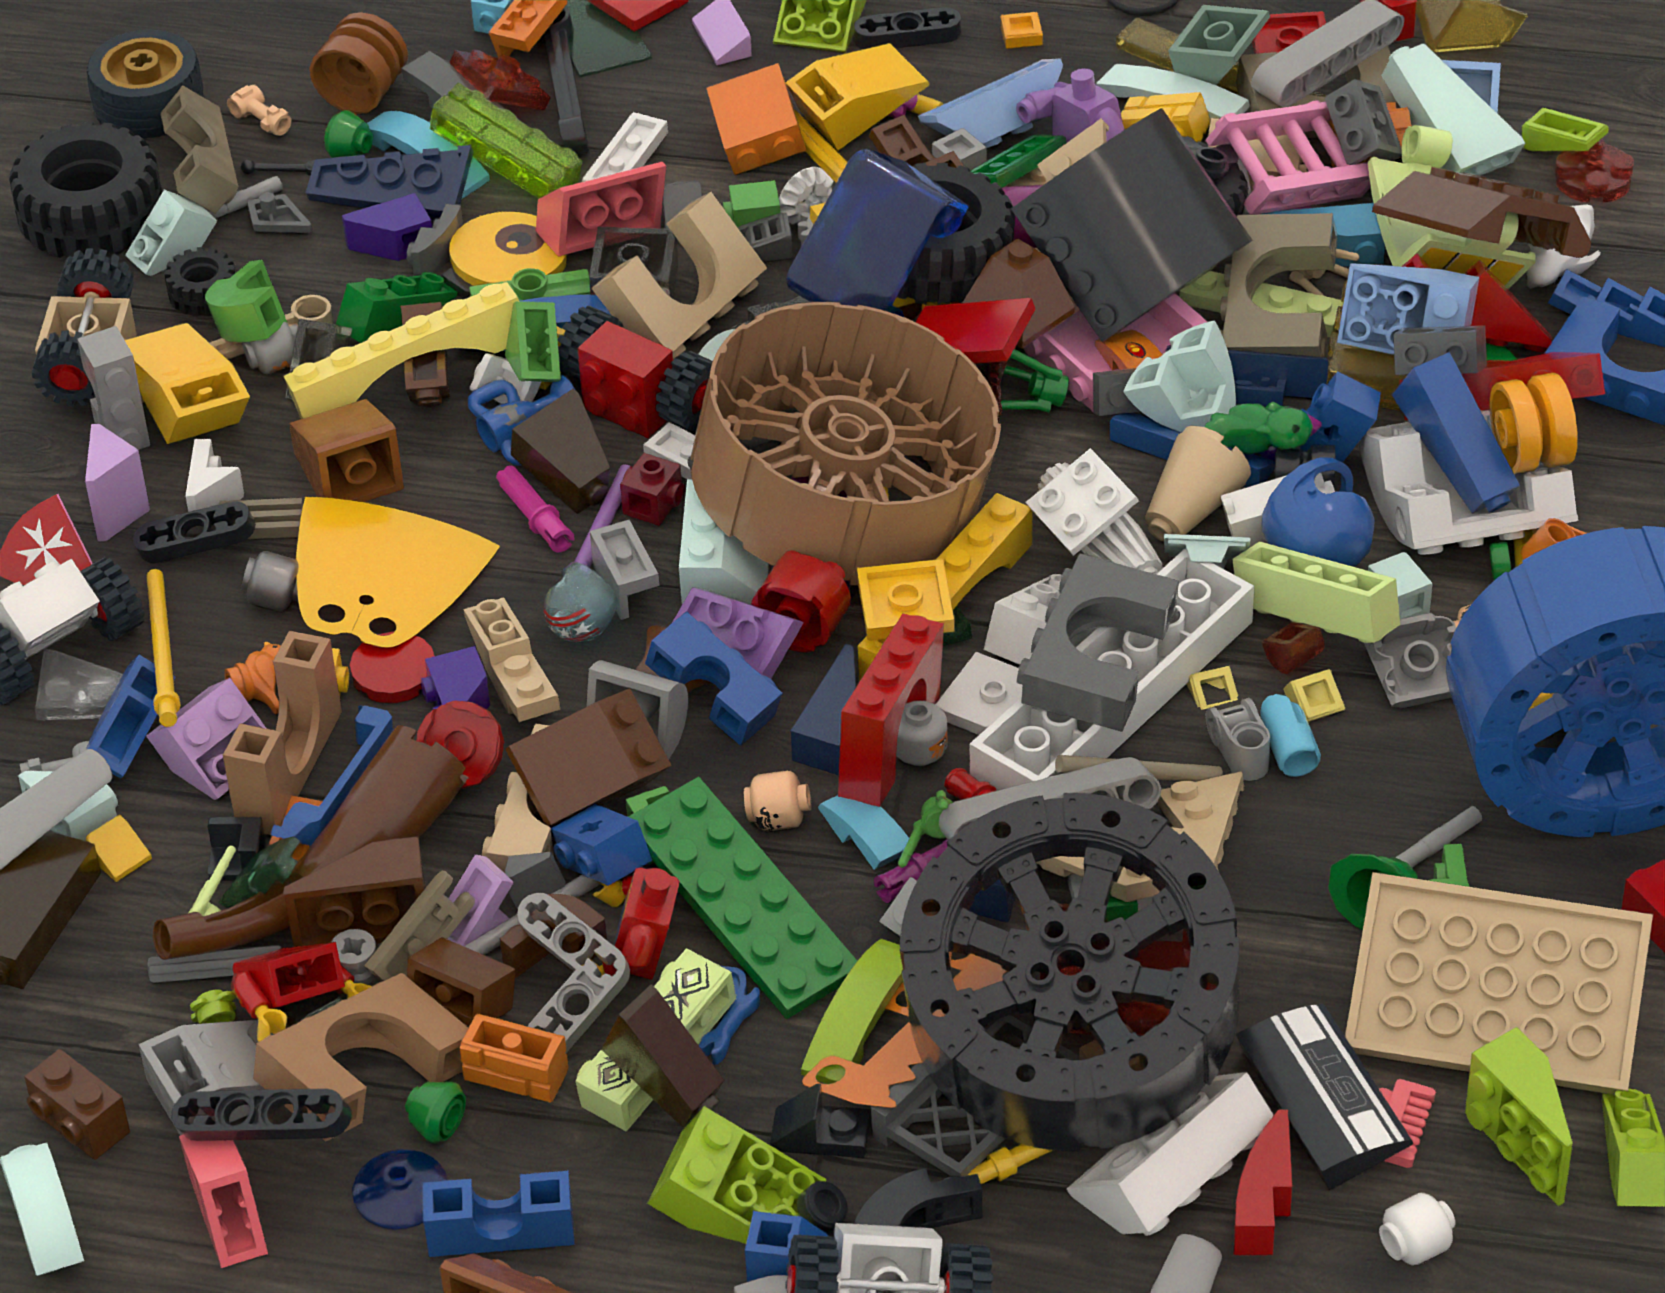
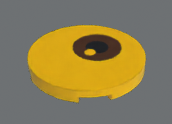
(499, 246)

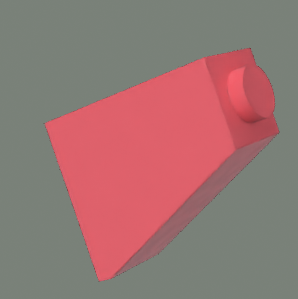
(225, 1199)

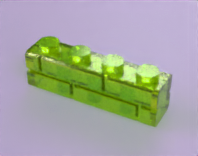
(504, 142)

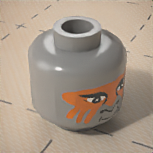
(274, 352)
(922, 733)

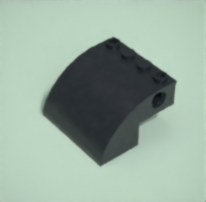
(1131, 224)

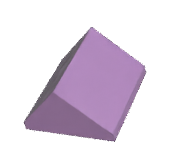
(114, 483)

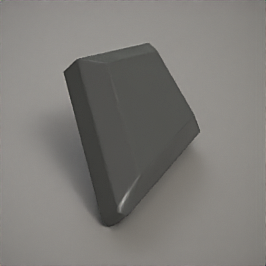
(277, 215)

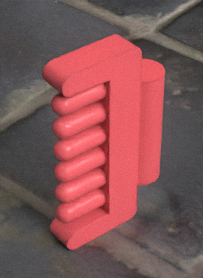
(1410, 1105)

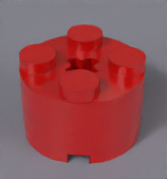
(806, 592)

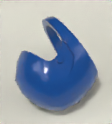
(1317, 523)

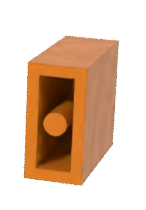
(756, 119)

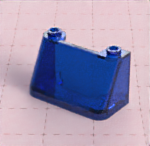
(872, 233)

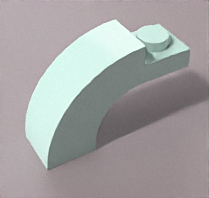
(41, 1208)

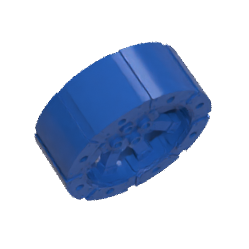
(1592, 632)

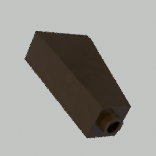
(38, 900)

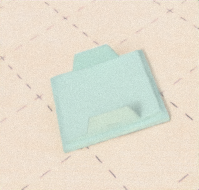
(1206, 548)

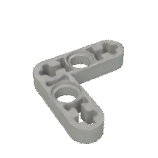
(584, 979)

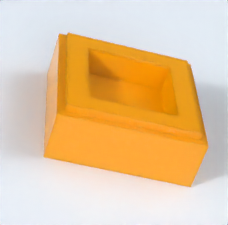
(1021, 30)

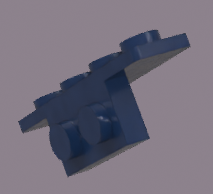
(1272, 376)

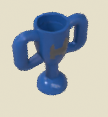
(497, 423)

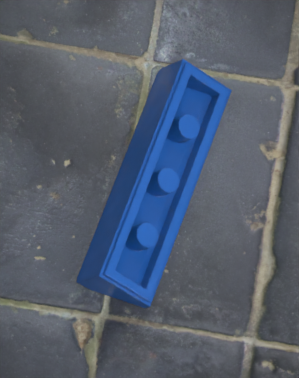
(1158, 440)

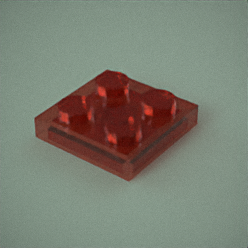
(500, 79)

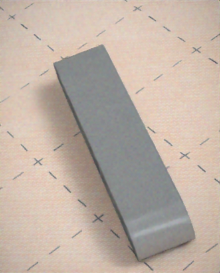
(1327, 52)
(1109, 778)

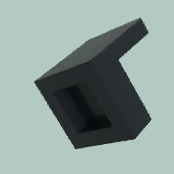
(241, 832)

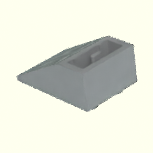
(200, 1060)

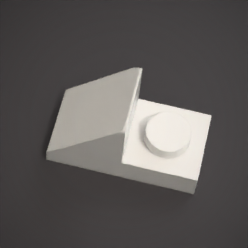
(209, 480)

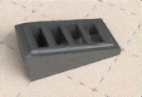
(769, 237)

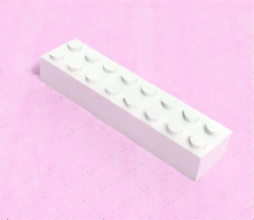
(1208, 617)

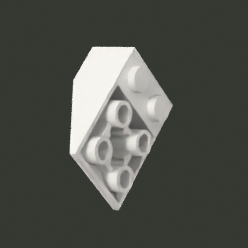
(1019, 616)

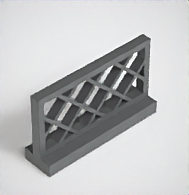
(913, 1105)

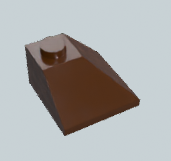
(1024, 273)

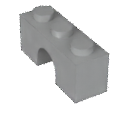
(115, 385)

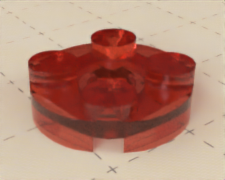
(1609, 176)

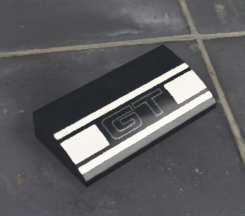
(1326, 1090)

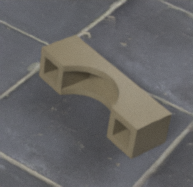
(208, 169)

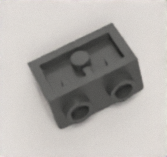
(1363, 122)

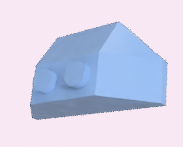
(992, 108)

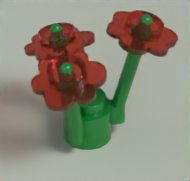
(1046, 385)

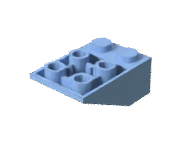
(1391, 298)

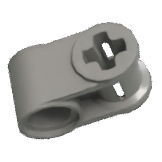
(1241, 738)

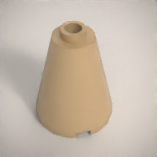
(1193, 481)

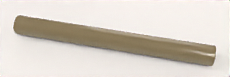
(1159, 770)

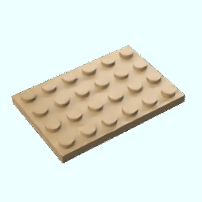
(1467, 964)

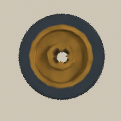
(138, 76)

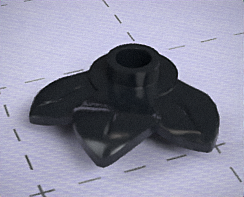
(1214, 160)

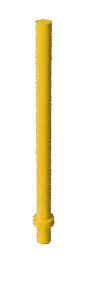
(166, 700)

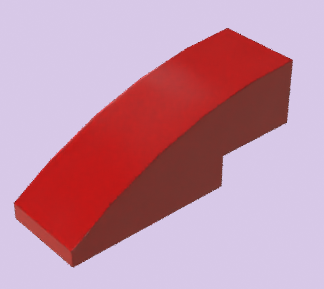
(1264, 1189)

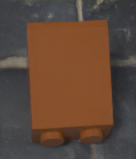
(349, 452)

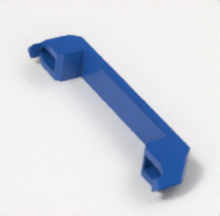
(308, 820)

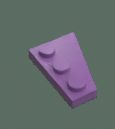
(752, 631)

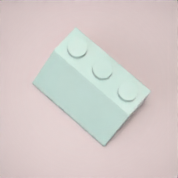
(713, 559)

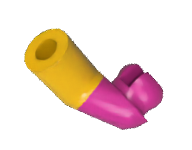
(918, 104)

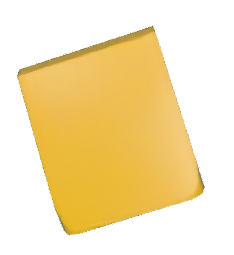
(118, 848)

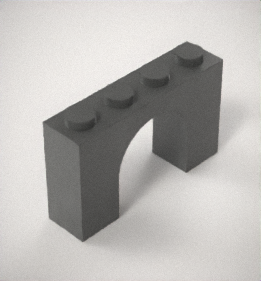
(1094, 596)

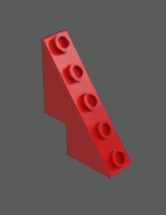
(1500, 311)
(1578, 370)

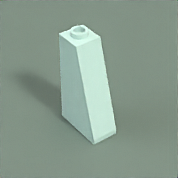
(1447, 103)

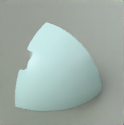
(1185, 381)

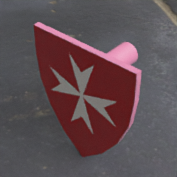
(40, 538)

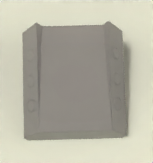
(1414, 660)

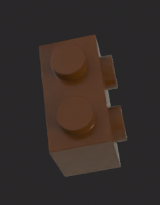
(463, 980)
(77, 1104)

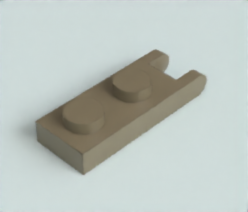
(424, 922)

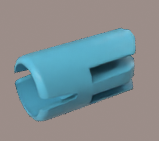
(1290, 736)

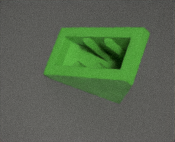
(533, 342)

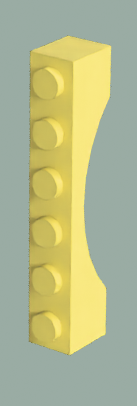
(345, 375)

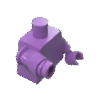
(1073, 106)

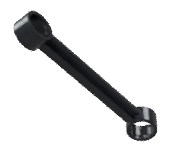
(564, 82)

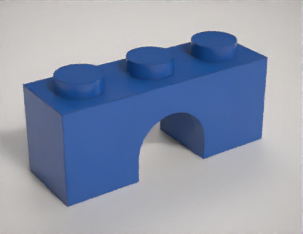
(692, 652)
(465, 1223)

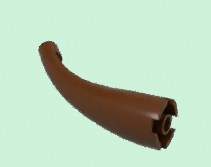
(392, 799)

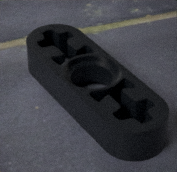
(931, 26)
(168, 548)

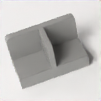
(622, 562)

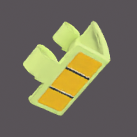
(1421, 150)

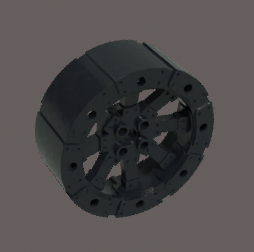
(1098, 1097)

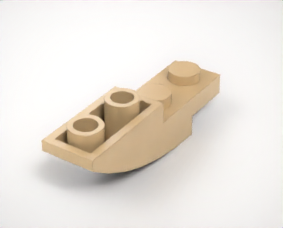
(510, 661)

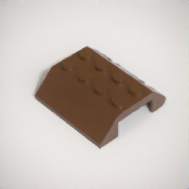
(1478, 207)

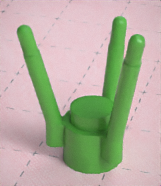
(927, 824)

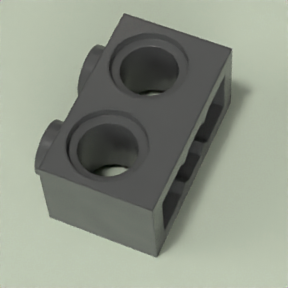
(1423, 344)

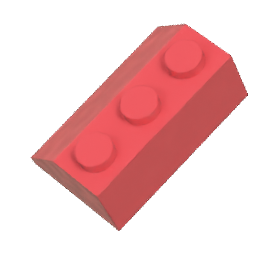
(626, 199)

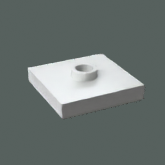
(980, 693)

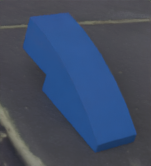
(126, 716)

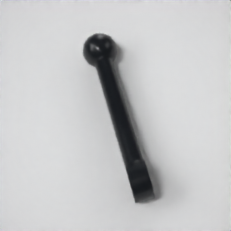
(249, 166)

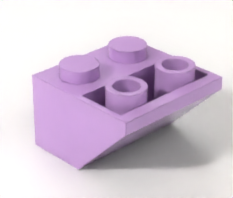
(201, 735)

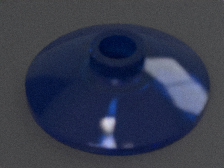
(393, 1202)

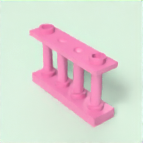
(1293, 187)

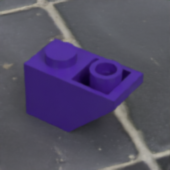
(386, 227)
(456, 677)

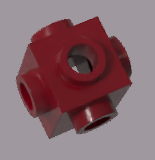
(651, 489)

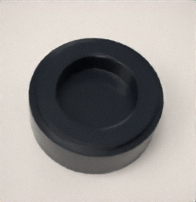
(822, 1205)

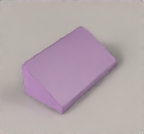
(723, 32)

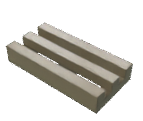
(274, 517)

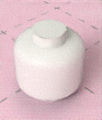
(1417, 1229)

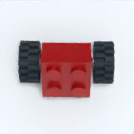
(630, 375)

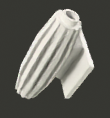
(1088, 513)

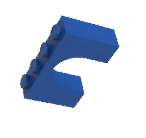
(1594, 330)

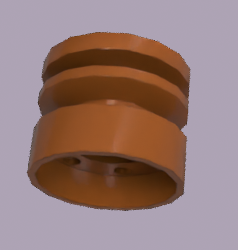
(358, 63)

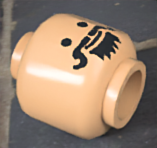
(776, 801)

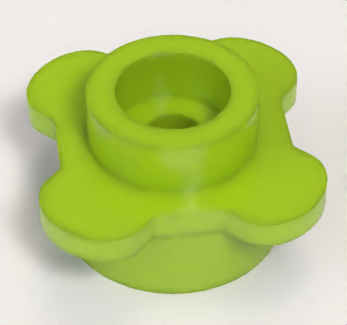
(214, 1007)

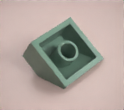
(1215, 41)

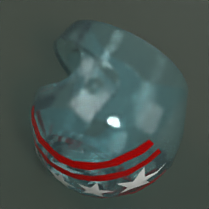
(579, 604)

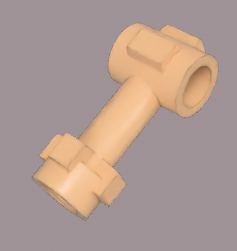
(251, 101)

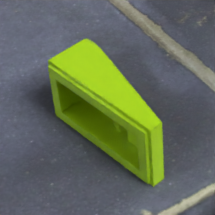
(1561, 132)

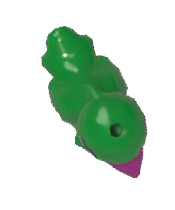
(1258, 427)

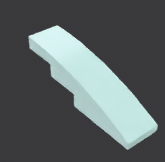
(1148, 81)

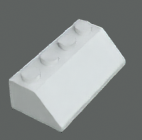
(1164, 1170)

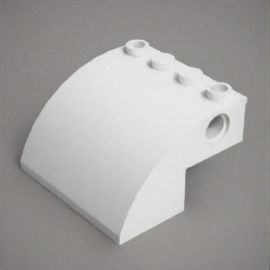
(1428, 511)

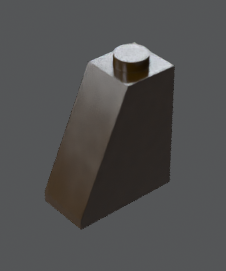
(564, 452)
(663, 1057)

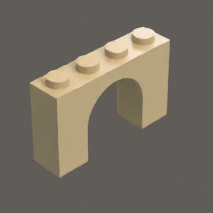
(724, 269)

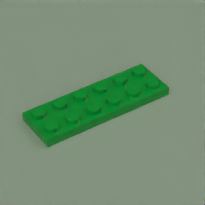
(744, 898)

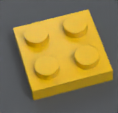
(906, 589)

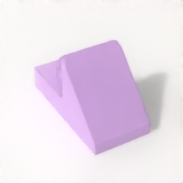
(489, 889)

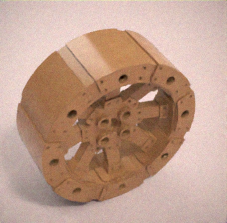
(865, 399)

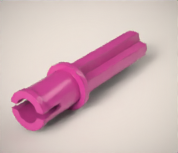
(542, 517)

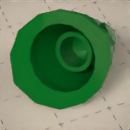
(1352, 880)

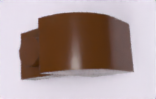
(523, 951)

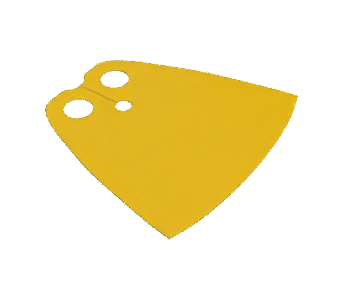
(395, 556)

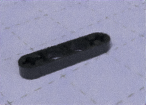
(260, 1119)

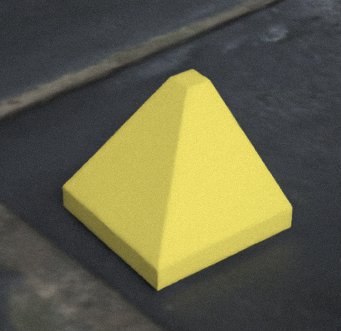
(1217, 677)
(1315, 695)

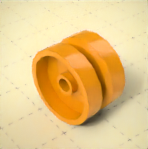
(1534, 422)

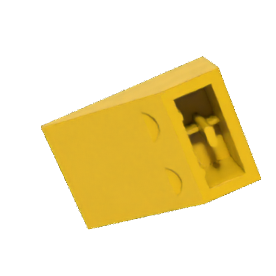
(854, 91)
(186, 383)

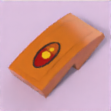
(1126, 349)

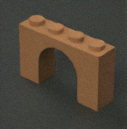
(274, 764)
(386, 1017)

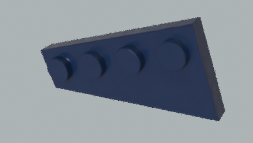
(364, 182)

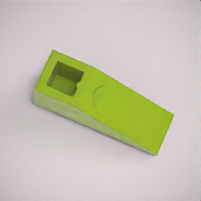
(1634, 1148)

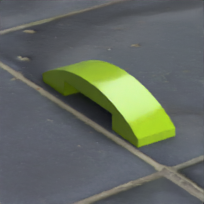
(855, 1010)

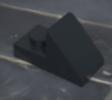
(816, 1129)

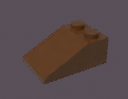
(589, 757)
(359, 891)

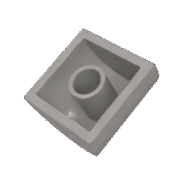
(660, 699)

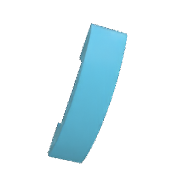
(413, 135)

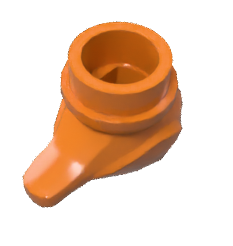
(257, 676)

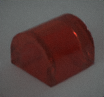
(1293, 646)

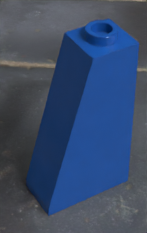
(1456, 433)

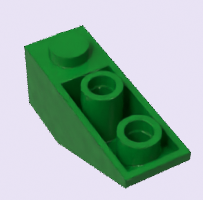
(377, 303)

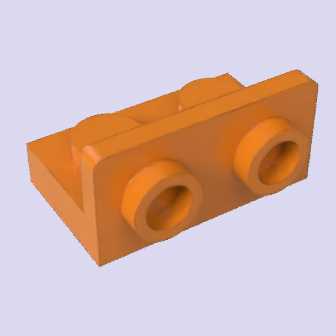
(524, 24)

